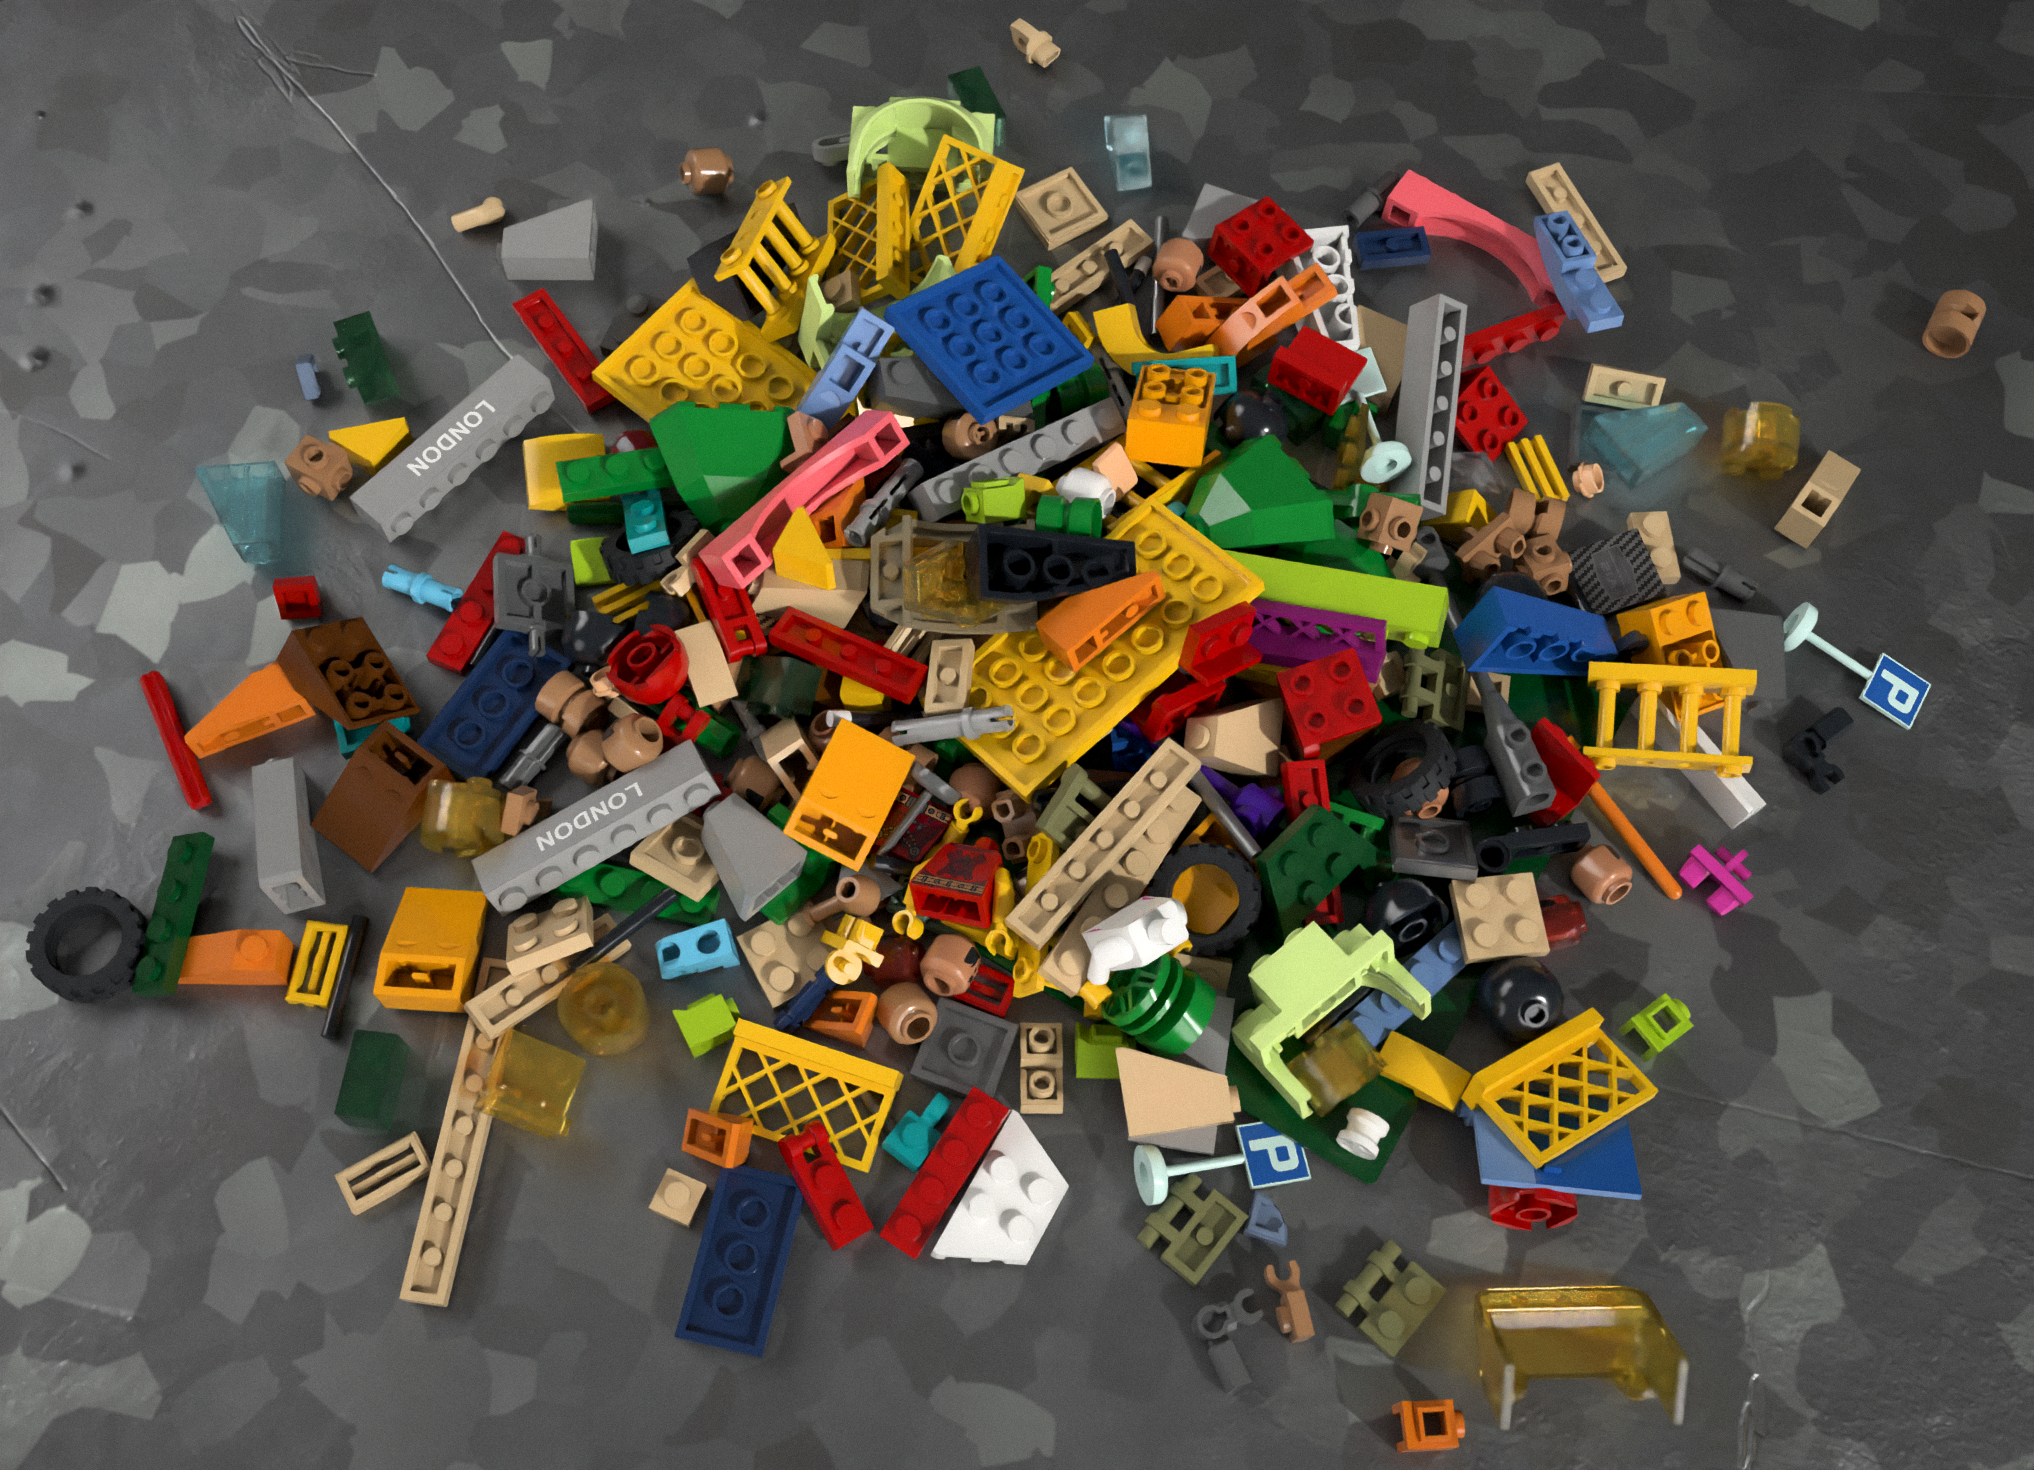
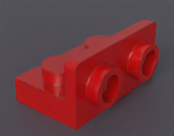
(1219, 645)

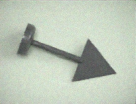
(933, 786)

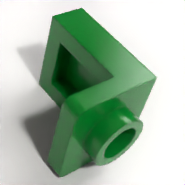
(1337, 424)

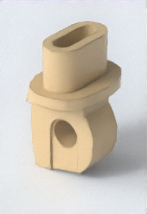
(1034, 43)

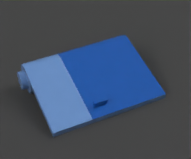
(1594, 1167)

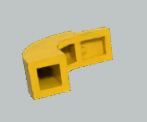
(1125, 344)

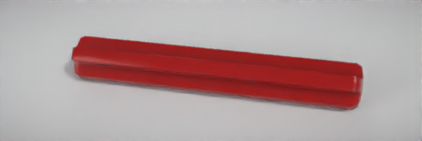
(173, 735)

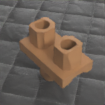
(1483, 548)
(1017, 823)

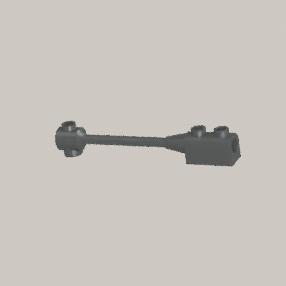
(1508, 739)

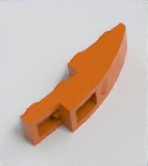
(1271, 311)

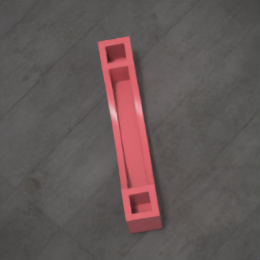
(1443, 213)
(856, 451)

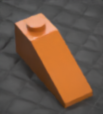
(1194, 319)
(1094, 619)
(252, 709)
(239, 958)

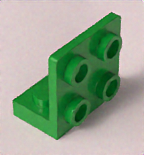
(816, 873)

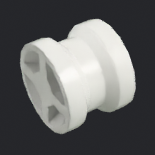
(1362, 1133)

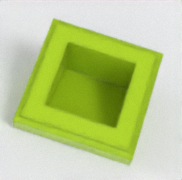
(588, 562)

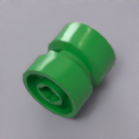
(1078, 393)
(1079, 517)

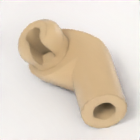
(488, 213)

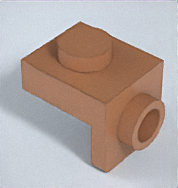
(808, 437)

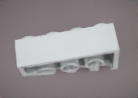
(1338, 316)

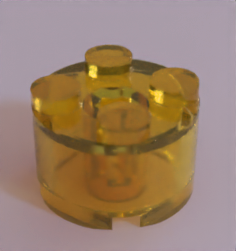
(1760, 440)
(463, 817)
(583, 1002)
(1337, 1066)

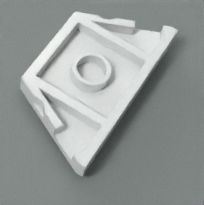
(1006, 1201)

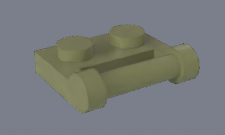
(1063, 817)

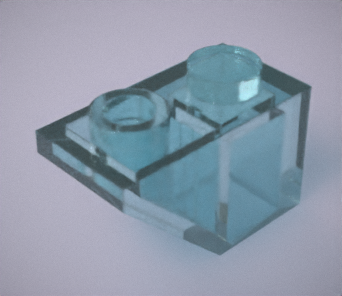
(1128, 150)

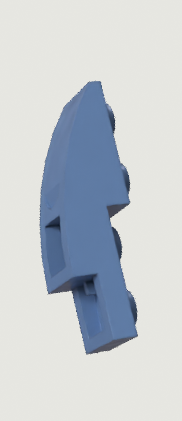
(1572, 273)
(846, 368)

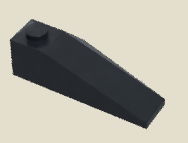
(732, 292)
(1040, 565)

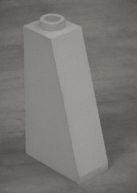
(284, 836)
(1206, 1053)

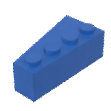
(1532, 636)

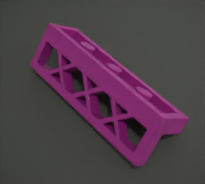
(1305, 643)

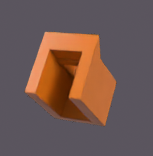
(1413, 1429)

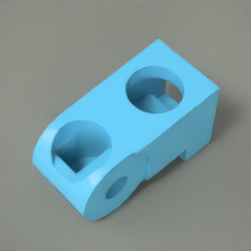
(697, 950)

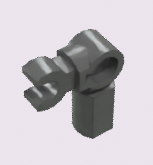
(1212, 1326)

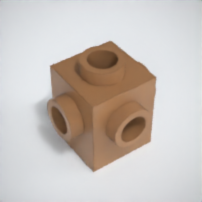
(320, 467)
(1389, 523)
(1545, 563)

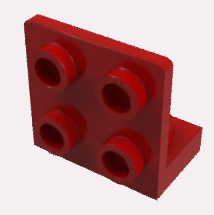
(1256, 244)
(1316, 370)
(1486, 413)
(1327, 700)
(1172, 703)
(1568, 769)

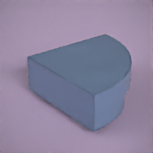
(306, 368)
(1265, 1221)

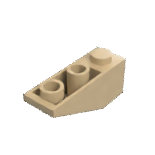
(1818, 499)

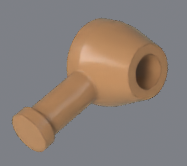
(861, 904)

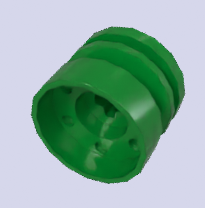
(1160, 1005)

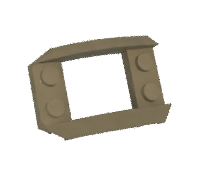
(896, 546)

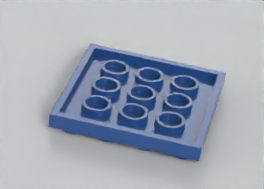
(989, 339)

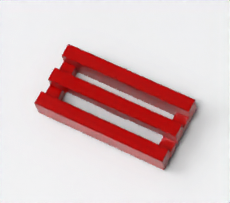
(982, 1005)

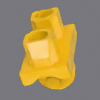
(854, 943)

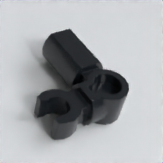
(1806, 747)

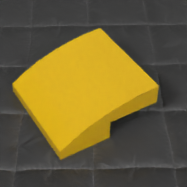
(540, 466)

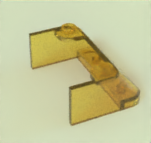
(1577, 1335)

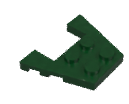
(1311, 862)

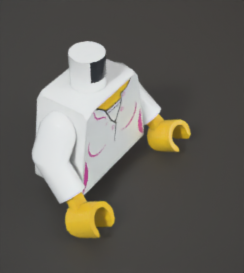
(1132, 941)

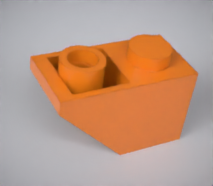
(837, 514)

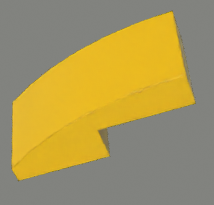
(1424, 1071)

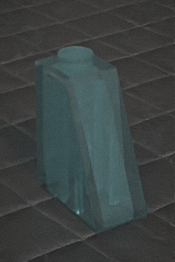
(1644, 439)
(249, 506)

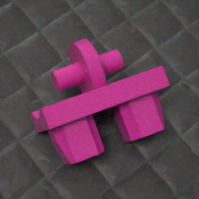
(1730, 891)

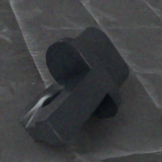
(1630, 645)

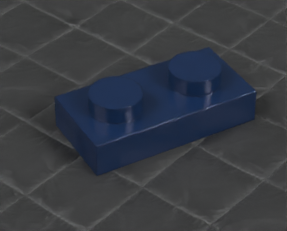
(1392, 248)

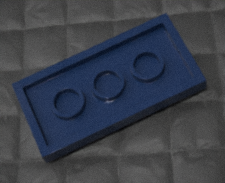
(492, 707)
(741, 1261)

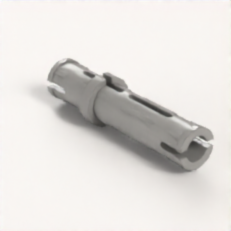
(1116, 372)
(862, 527)
(967, 723)

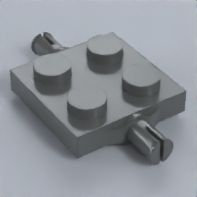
(532, 594)

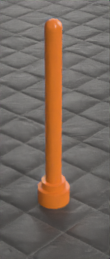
(1632, 838)

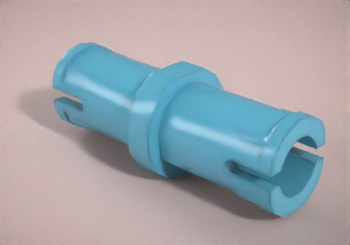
(421, 587)

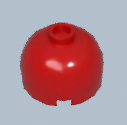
(644, 672)
(1520, 1206)

